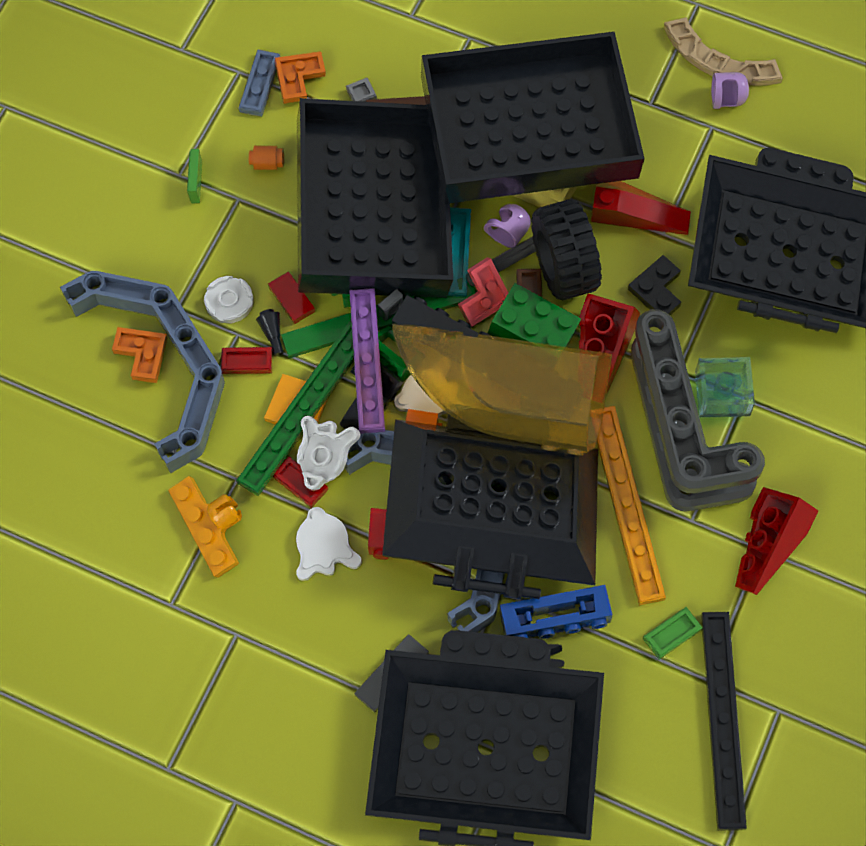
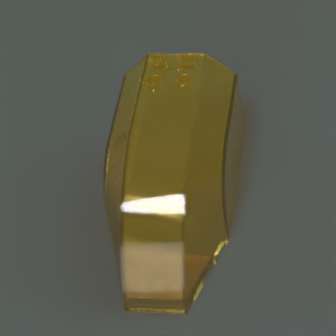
(511, 385)

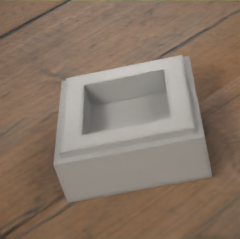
(361, 91)

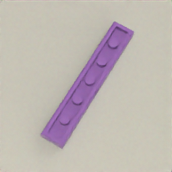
(367, 361)

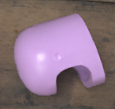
(729, 89)
(511, 228)

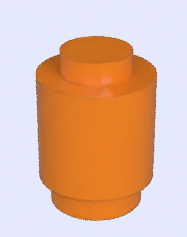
(266, 157)

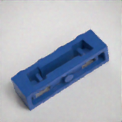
(593, 609)

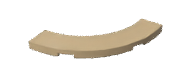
(712, 61)

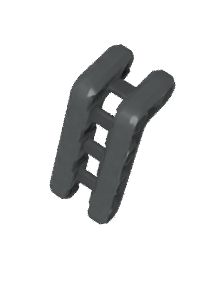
(675, 427)

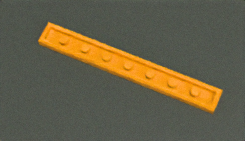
(629, 510)

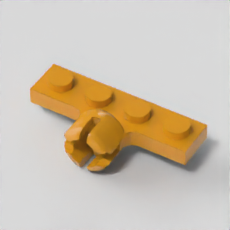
(208, 523)

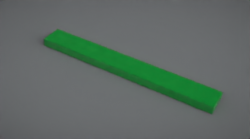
(326, 332)
(306, 403)

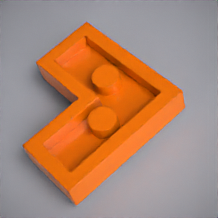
(292, 72)
(146, 348)

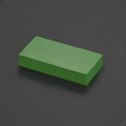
(194, 176)
(672, 633)

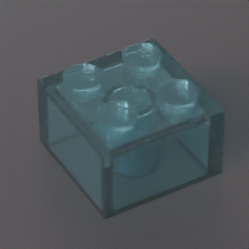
(724, 387)

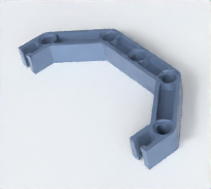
(143, 298)
(382, 453)

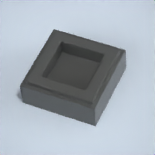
(390, 305)

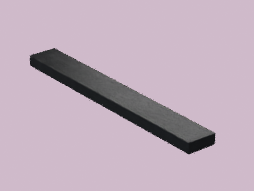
(723, 722)

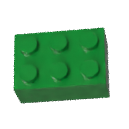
(533, 319)

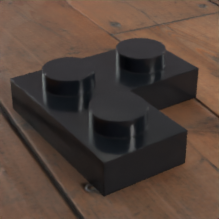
(652, 284)

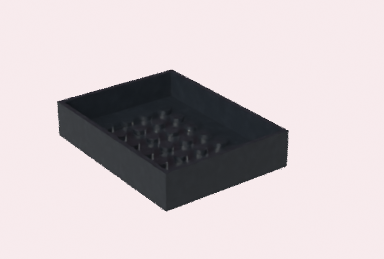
(531, 117)
(370, 200)

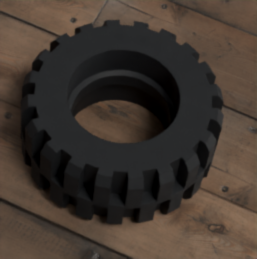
(566, 249)

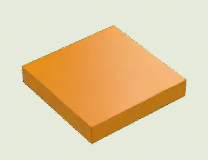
(283, 396)

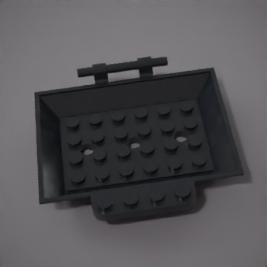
(776, 207)
(489, 529)
(498, 694)

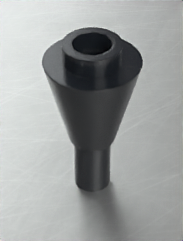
(270, 324)

